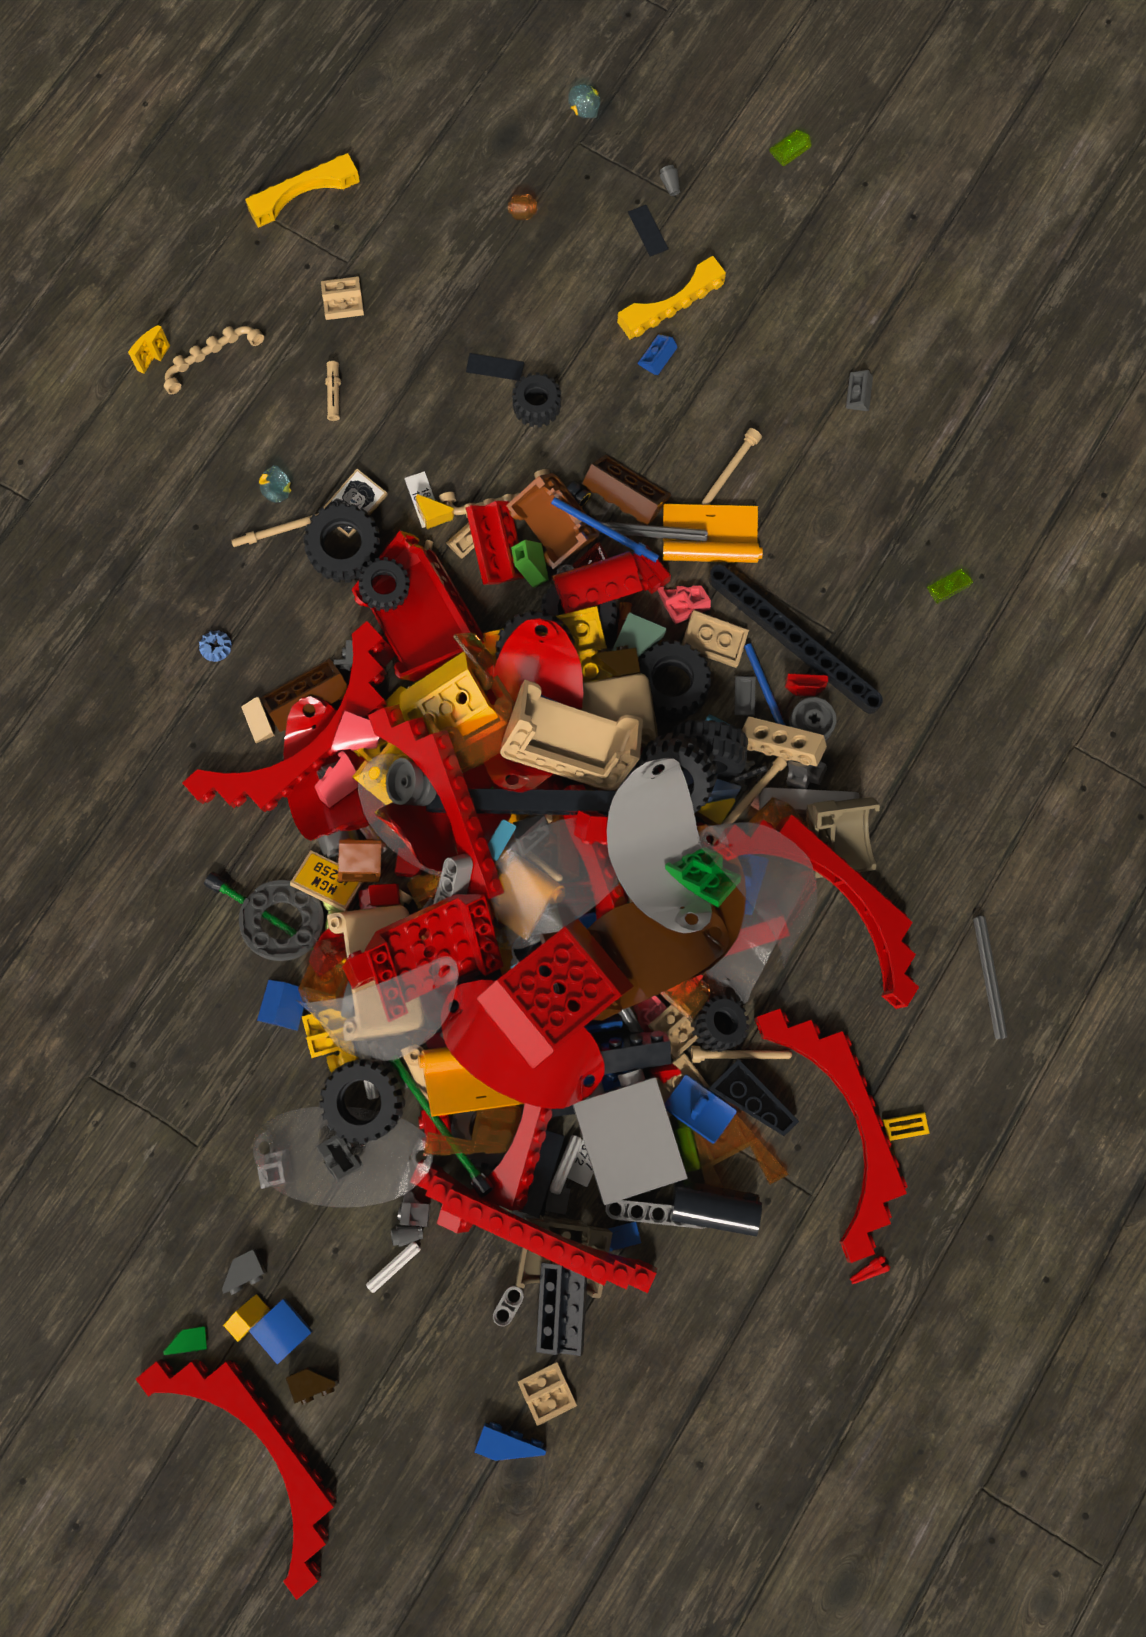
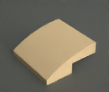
(342, 298)
(677, 1029)
(547, 1393)

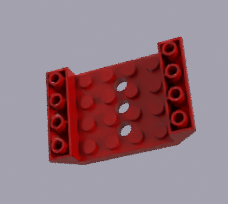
(455, 929)
(535, 1015)

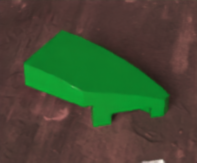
(187, 1341)

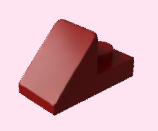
(379, 896)

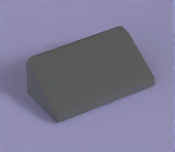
(859, 390)

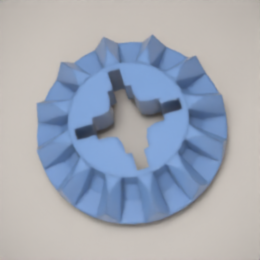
(220, 652)

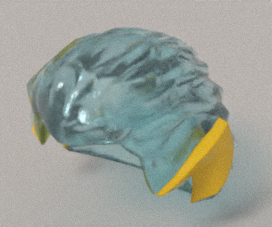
(584, 101)
(274, 485)

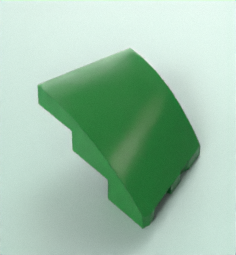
(702, 877)

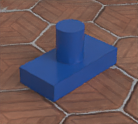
(624, 1236)

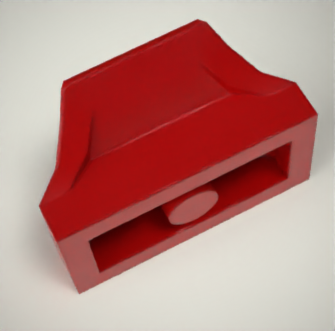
(805, 684)

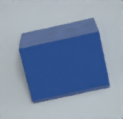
(280, 1005)

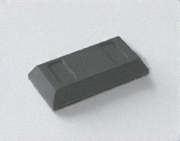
(745, 695)

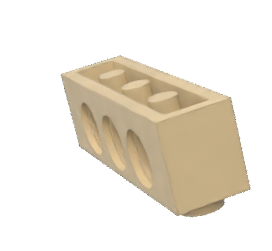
(784, 741)

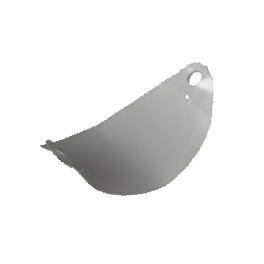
(646, 829)

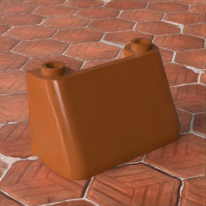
(556, 529)

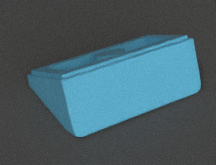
(500, 838)

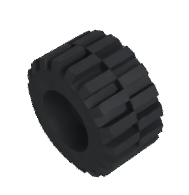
(541, 386)
(389, 568)
(733, 1017)

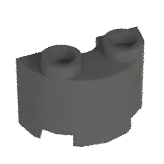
(330, 844)
(338, 1157)

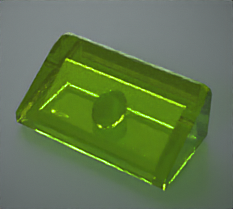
(791, 147)
(949, 586)
(687, 1149)

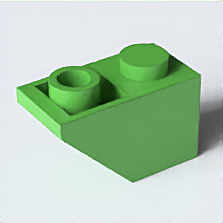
(530, 562)

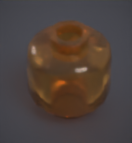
(522, 207)

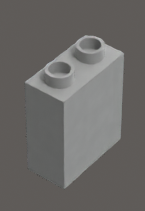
(629, 1138)

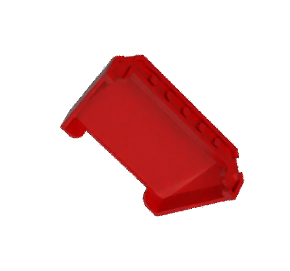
(429, 617)

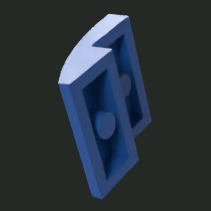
(280, 1331)

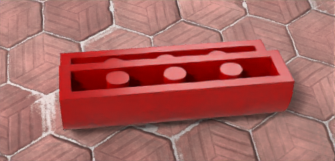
(597, 582)

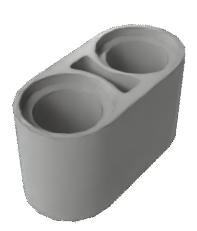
(508, 1305)

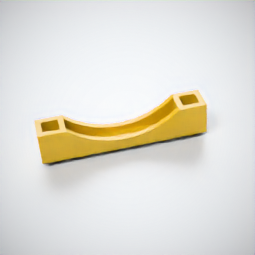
(337, 173)
(640, 317)

